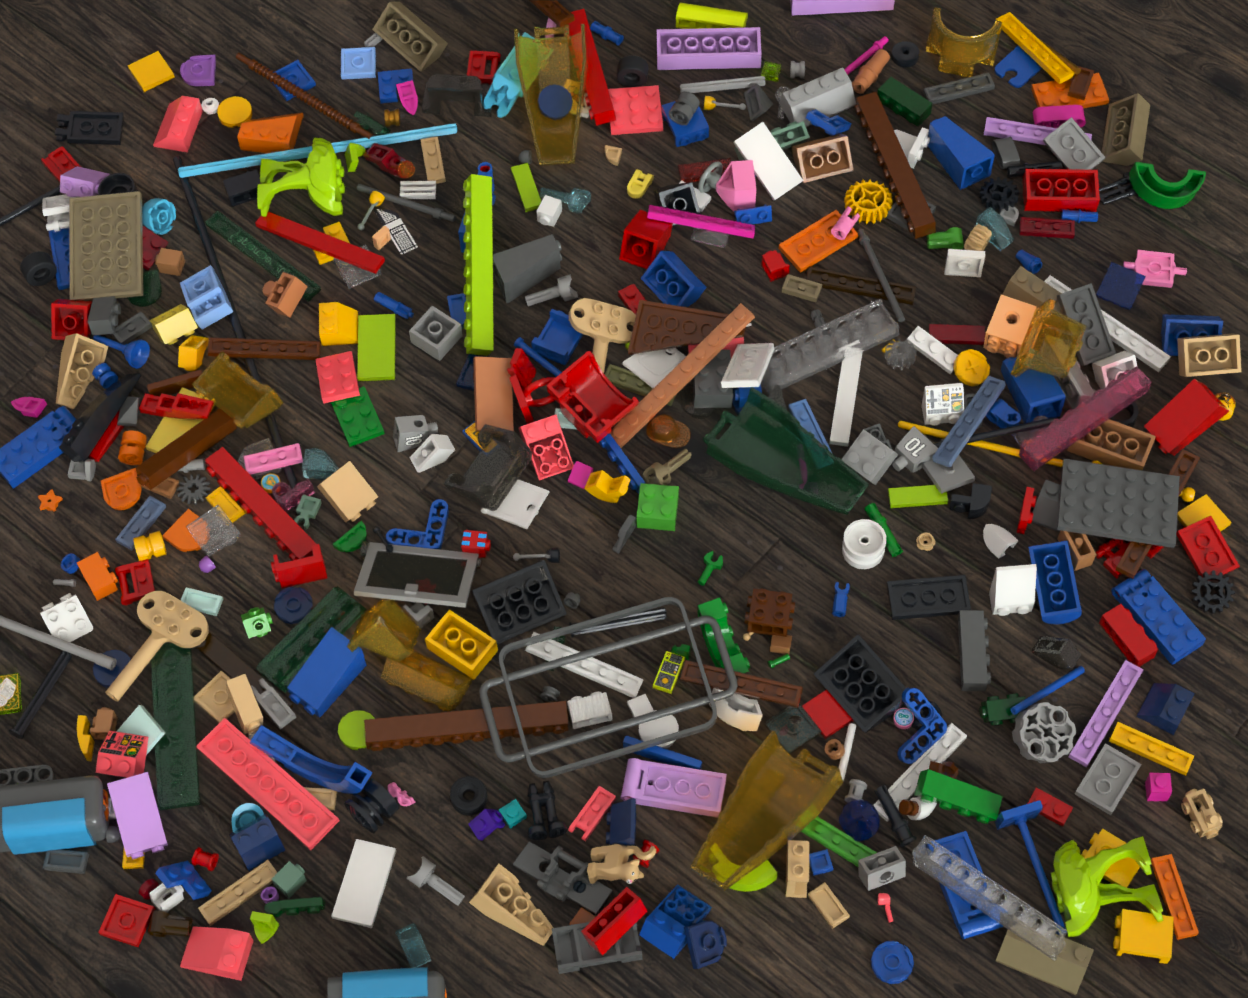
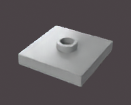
(949, 478)

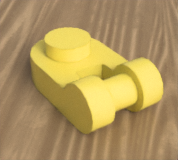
(636, 187)

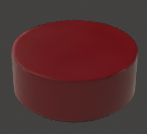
(148, 886)

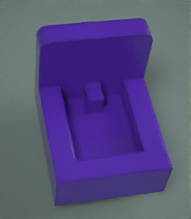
(486, 823)

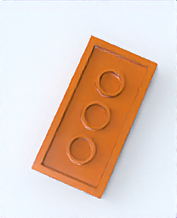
(1056, 94)
(815, 242)

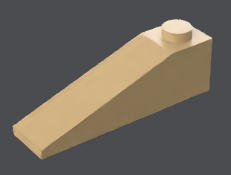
(77, 363)
(508, 904)

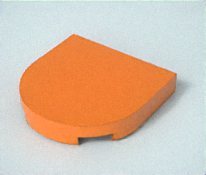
(121, 490)
(180, 536)

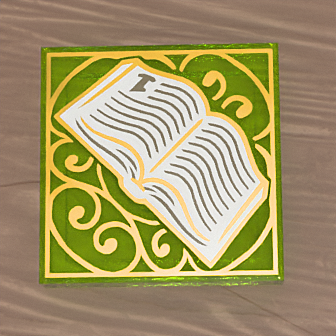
(10, 693)

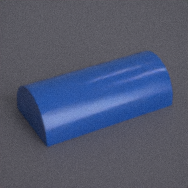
(1055, 583)

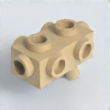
(1205, 820)

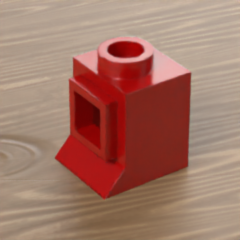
(774, 265)

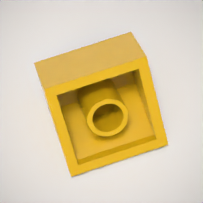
(337, 324)

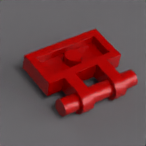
(1112, 559)

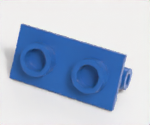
(754, 215)

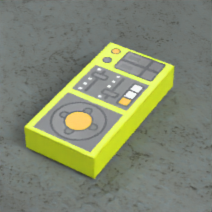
(668, 672)

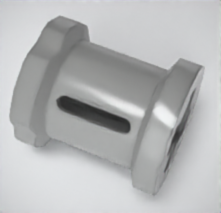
(856, 790)

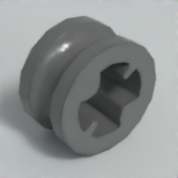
(549, 694)

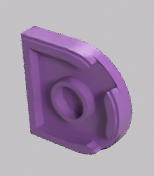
(199, 70)

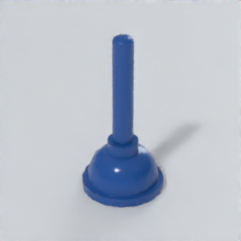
(135, 352)

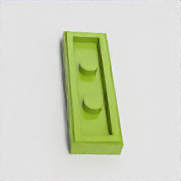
(526, 187)
(916, 496)

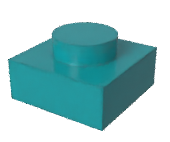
(513, 813)

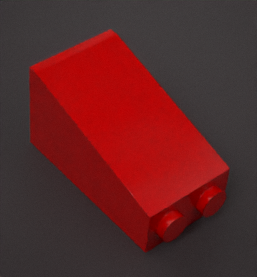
(1186, 417)

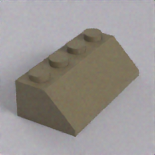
(409, 36)
(1126, 130)
(1031, 289)
(1063, 973)

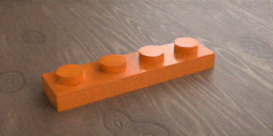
(1174, 896)

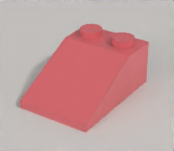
(217, 951)

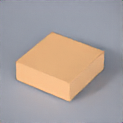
(381, 237)

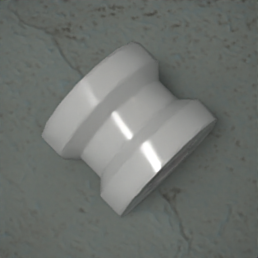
(797, 69)

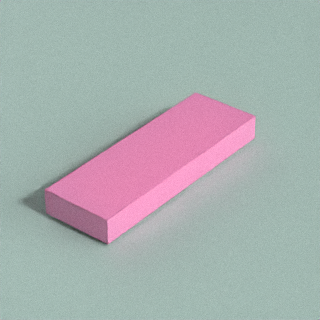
(273, 459)

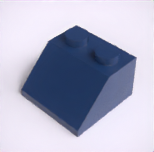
(1165, 706)
(622, 823)
(257, 842)

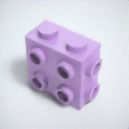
(81, 182)

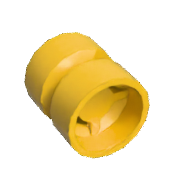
(149, 546)

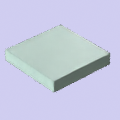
(143, 724)

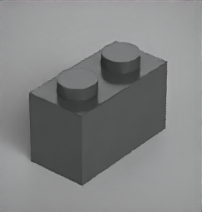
(104, 315)

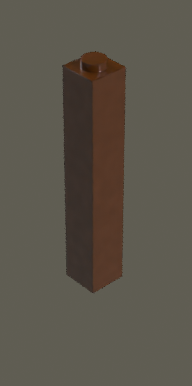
(185, 449)

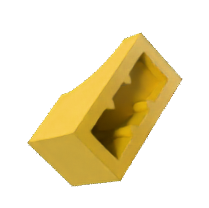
(192, 352)

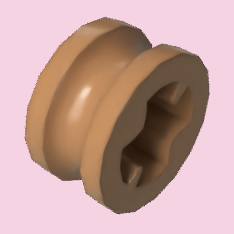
(834, 743)

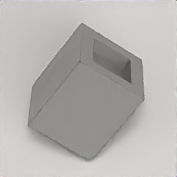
(419, 613)

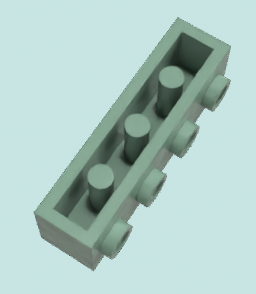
(793, 134)

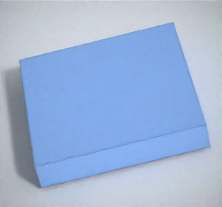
(358, 63)

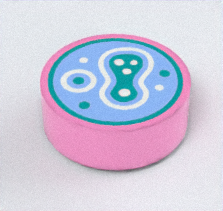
(903, 718)

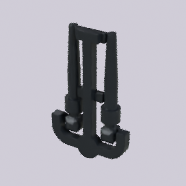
(1128, 188)

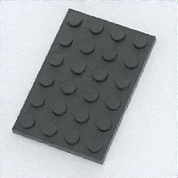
(1118, 503)

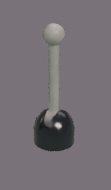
(551, 555)

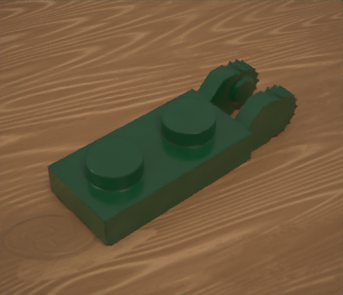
(294, 906)

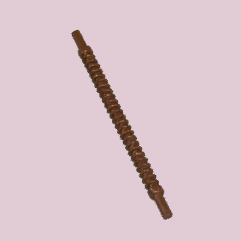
(303, 95)

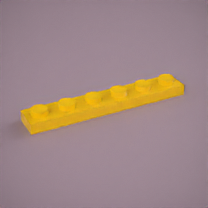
(1035, 48)

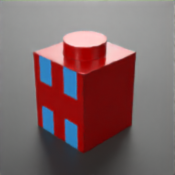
(476, 542)

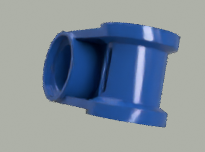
(1003, 414)

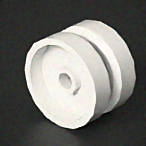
(864, 544)

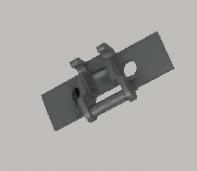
(560, 883)

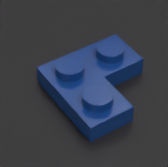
(387, 83)
(832, 126)
(185, 875)

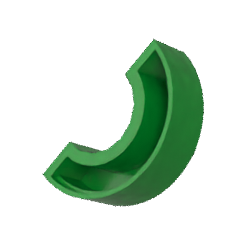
(1163, 193)
(719, 611)

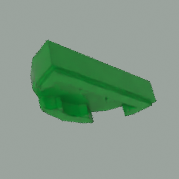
(352, 539)

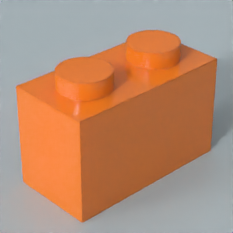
(97, 576)

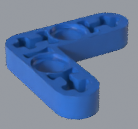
(425, 538)
(927, 725)

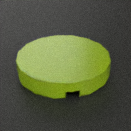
(352, 729)

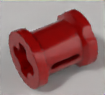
(646, 846)
(205, 859)

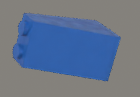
(959, 153)
(1033, 392)
(326, 673)

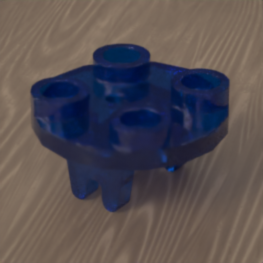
(867, 826)

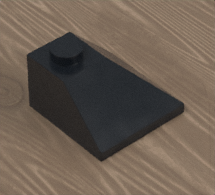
(678, 197)

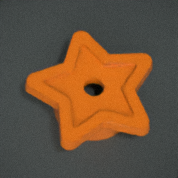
(49, 505)

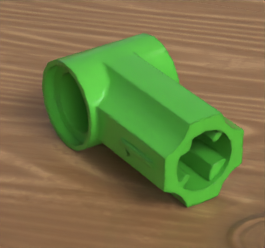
(950, 239)

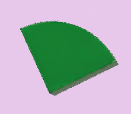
(683, 651)

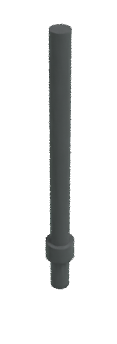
(436, 212)

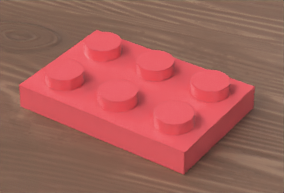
(337, 377)

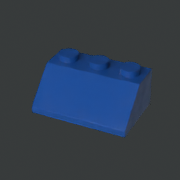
(672, 280)
(1187, 326)

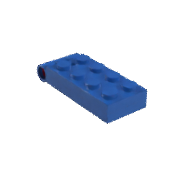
(35, 447)
(1159, 616)
(967, 921)

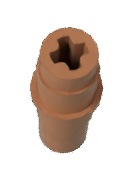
(869, 72)

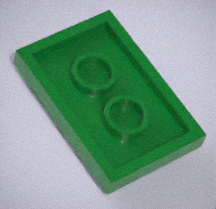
(358, 418)

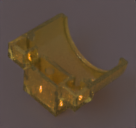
(961, 52)

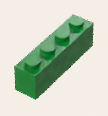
(958, 796)

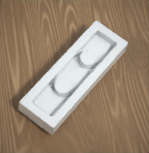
(932, 349)

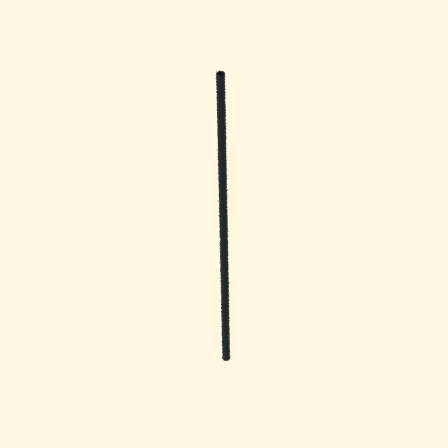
(234, 319)

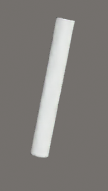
(847, 745)

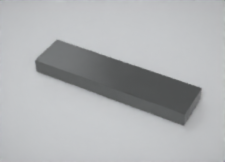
(959, 88)

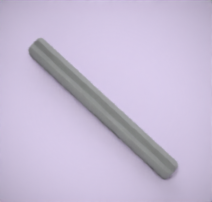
(726, 84)

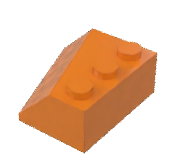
(270, 133)

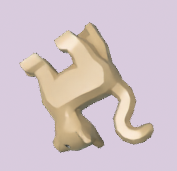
(616, 864)

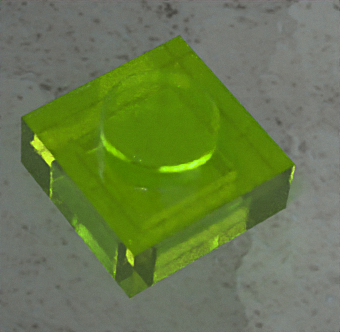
(771, 71)

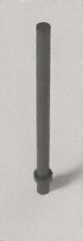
(865, 241)

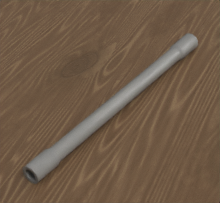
(98, 658)

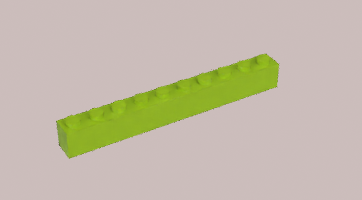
(478, 265)

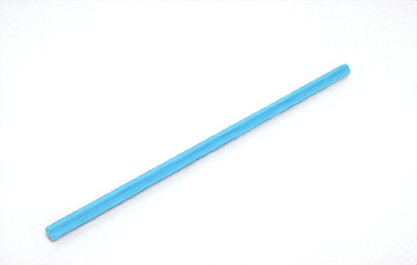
(299, 153)

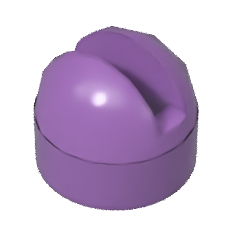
(206, 565)
(267, 891)

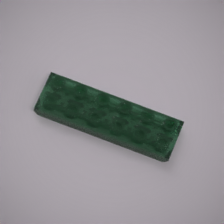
(291, 653)

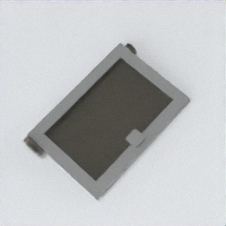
(416, 574)

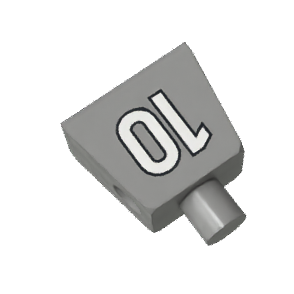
(412, 431)
(913, 451)

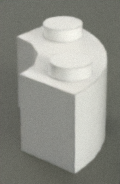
(739, 711)

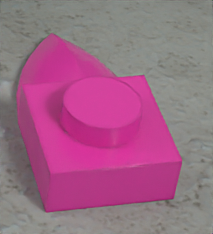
(408, 96)
(29, 406)

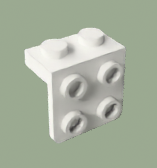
(913, 145)
(67, 618)

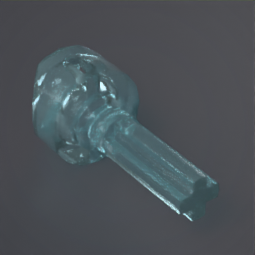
(575, 199)

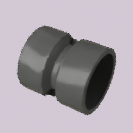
(684, 108)

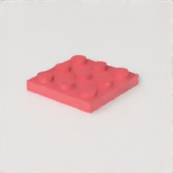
(636, 110)

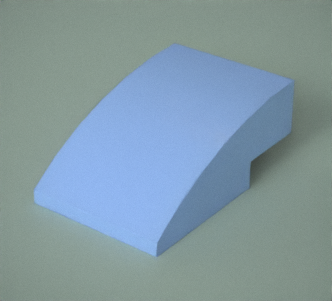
(206, 297)

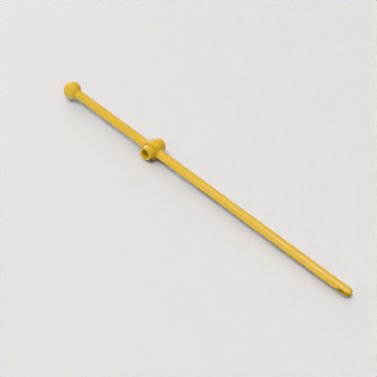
(1187, 493)

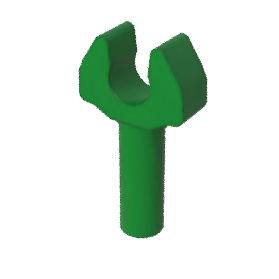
(710, 566)

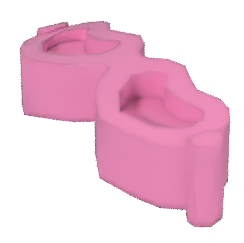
(402, 797)

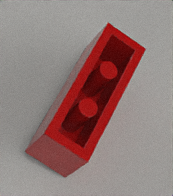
(1128, 635)
(614, 921)

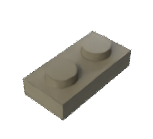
(801, 288)

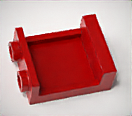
(300, 570)

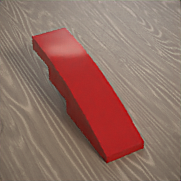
(177, 406)

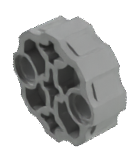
(1046, 746)

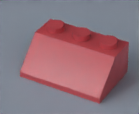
(179, 124)

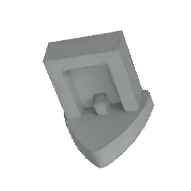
(82, 470)

